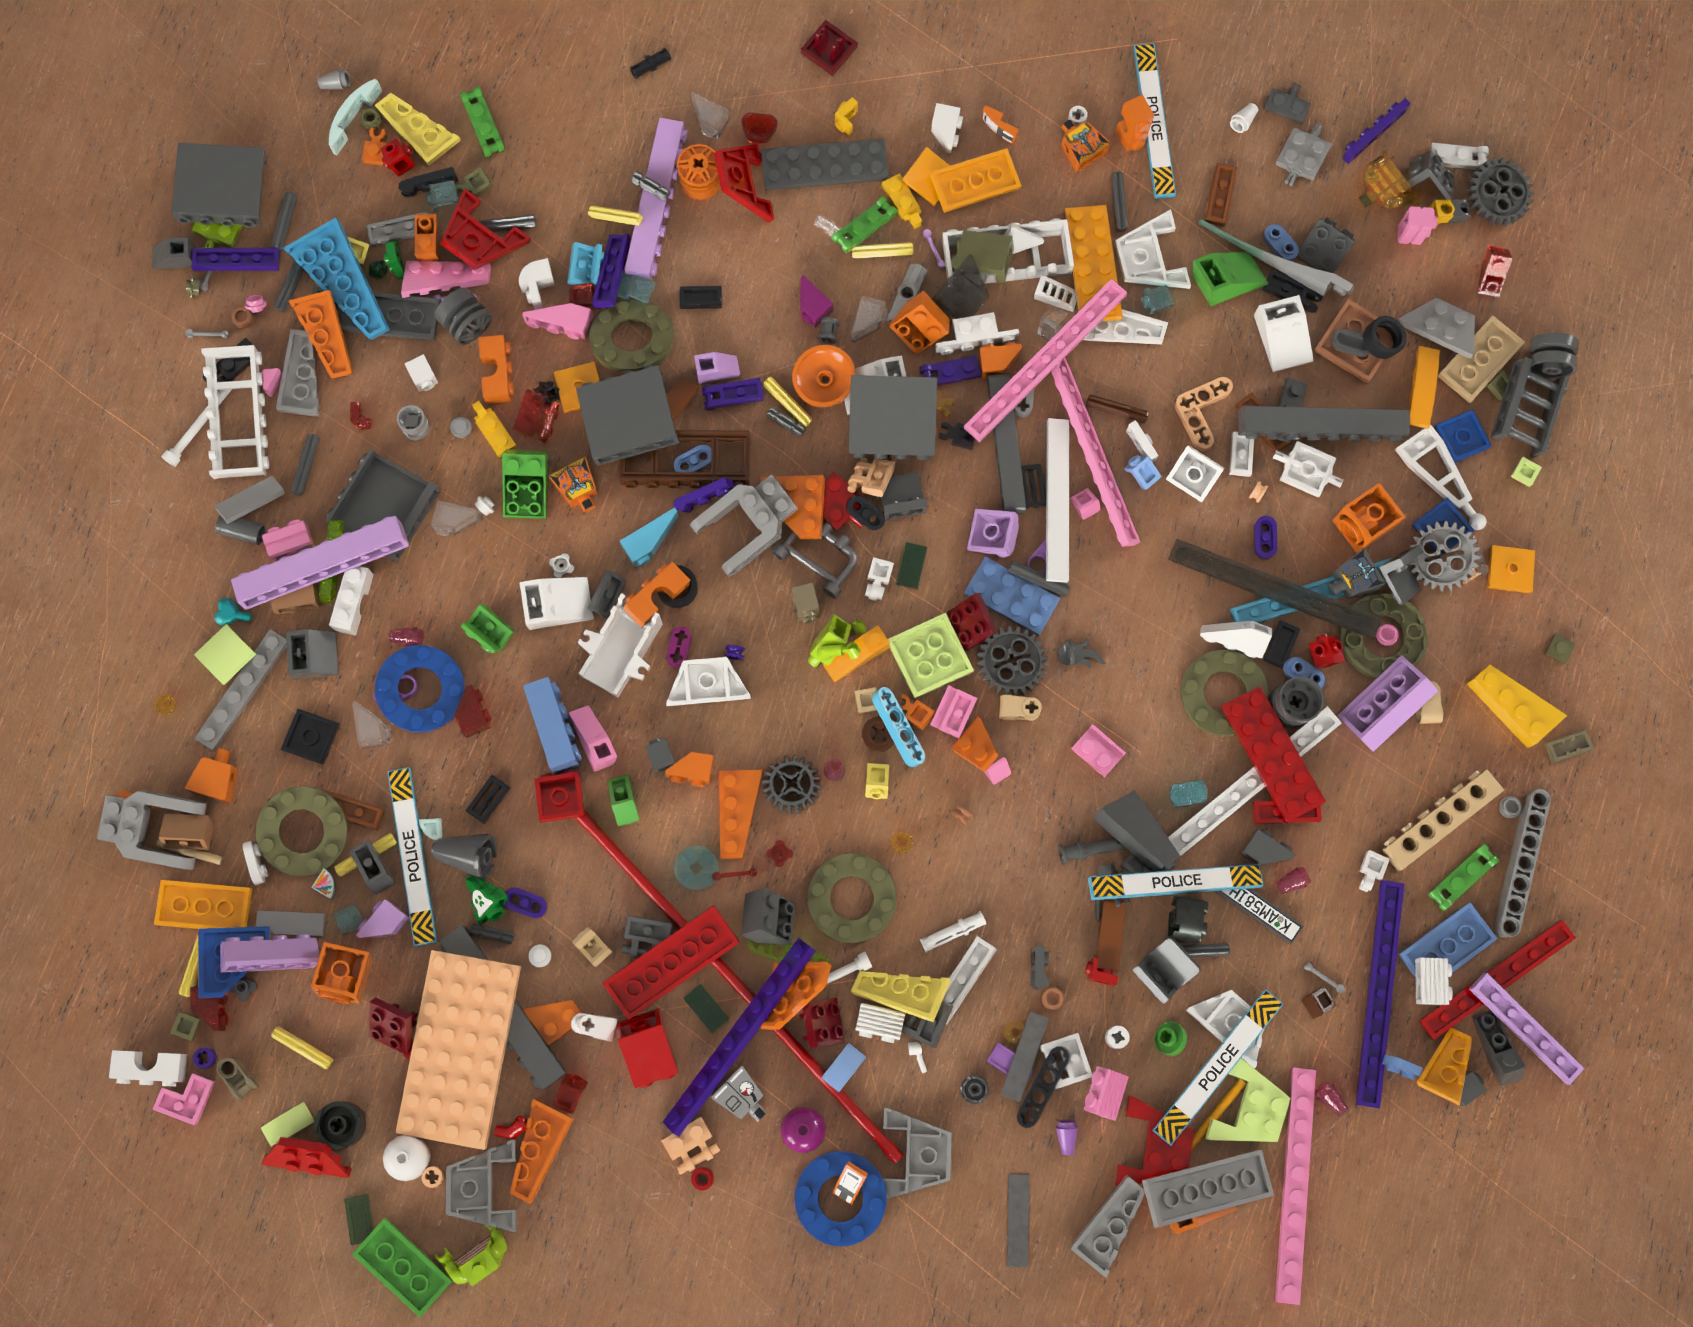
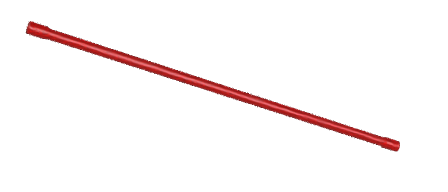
(797, 1049)

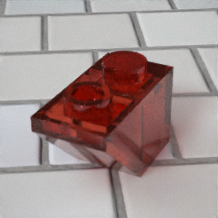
(1494, 271)
(470, 713)
(210, 1010)

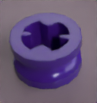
(734, 652)
(211, 1055)

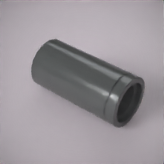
(241, 530)

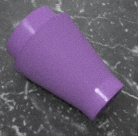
(1067, 1136)

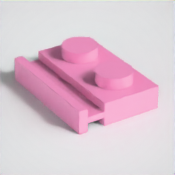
(953, 711)
(1098, 750)

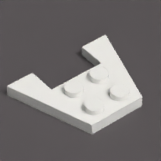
(1142, 258)

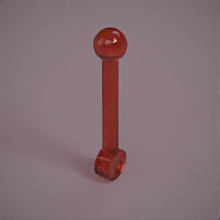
(717, 875)

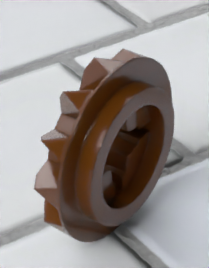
(868, 734)

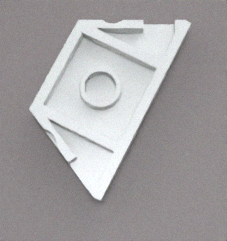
(706, 682)
(1221, 1015)

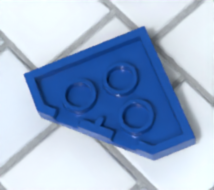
(210, 980)

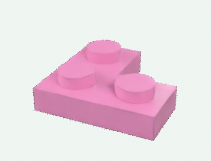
(189, 1105)

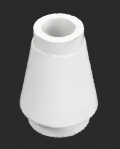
(1242, 120)

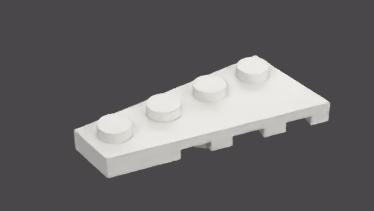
(1131, 329)

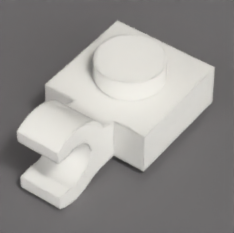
(1373, 867)

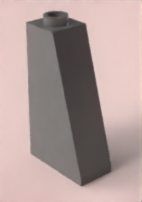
(1139, 832)

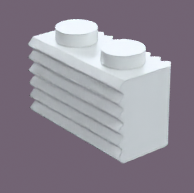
(1432, 981)
(880, 1022)

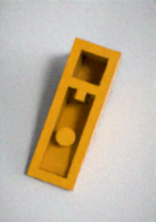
(870, 644)

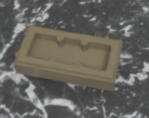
(1569, 746)

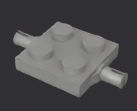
(1303, 154)

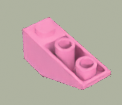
(565, 318)
(593, 738)

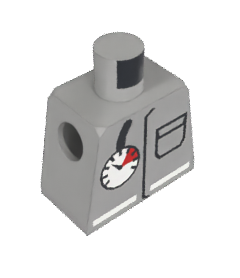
(741, 1095)

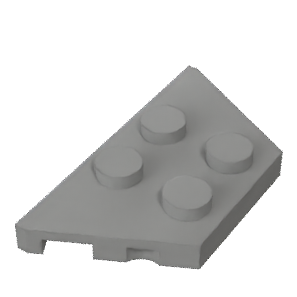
(1443, 325)

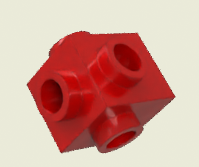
(397, 157)
(1326, 651)

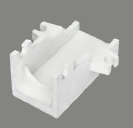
(618, 650)

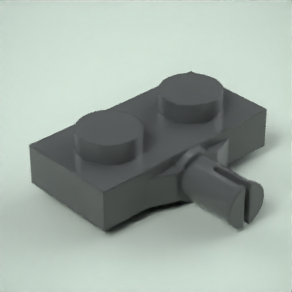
(1287, 104)

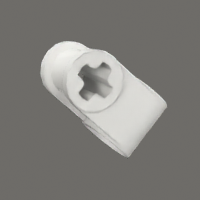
(597, 1026)

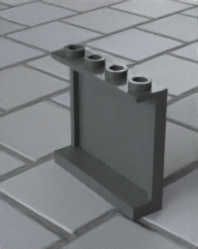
(218, 184)
(627, 415)
(892, 416)
(383, 491)

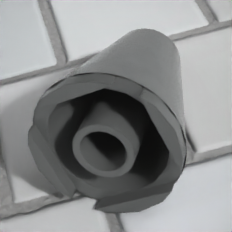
(467, 853)

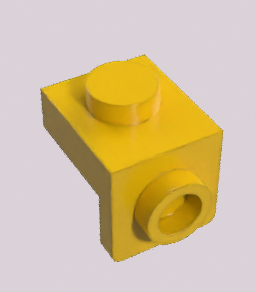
(844, 114)

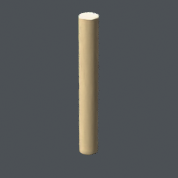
(202, 855)

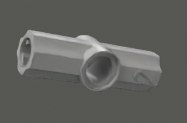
(911, 284)

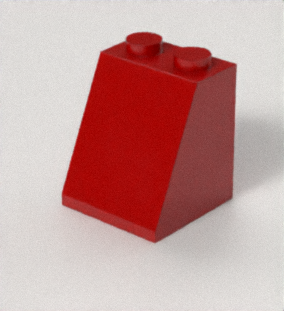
(646, 1048)

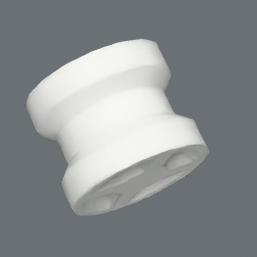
(1112, 1037)

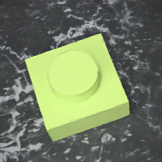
(1526, 471)

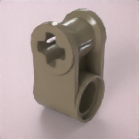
(238, 1078)

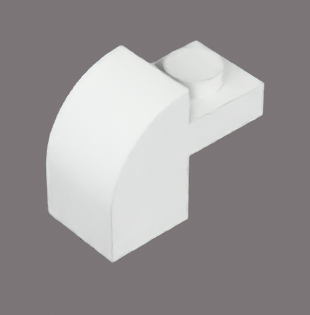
(535, 277)

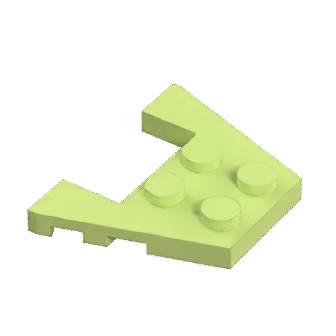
(1259, 1113)

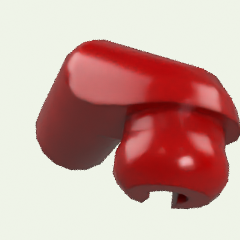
(513, 1130)

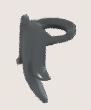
(1074, 654)

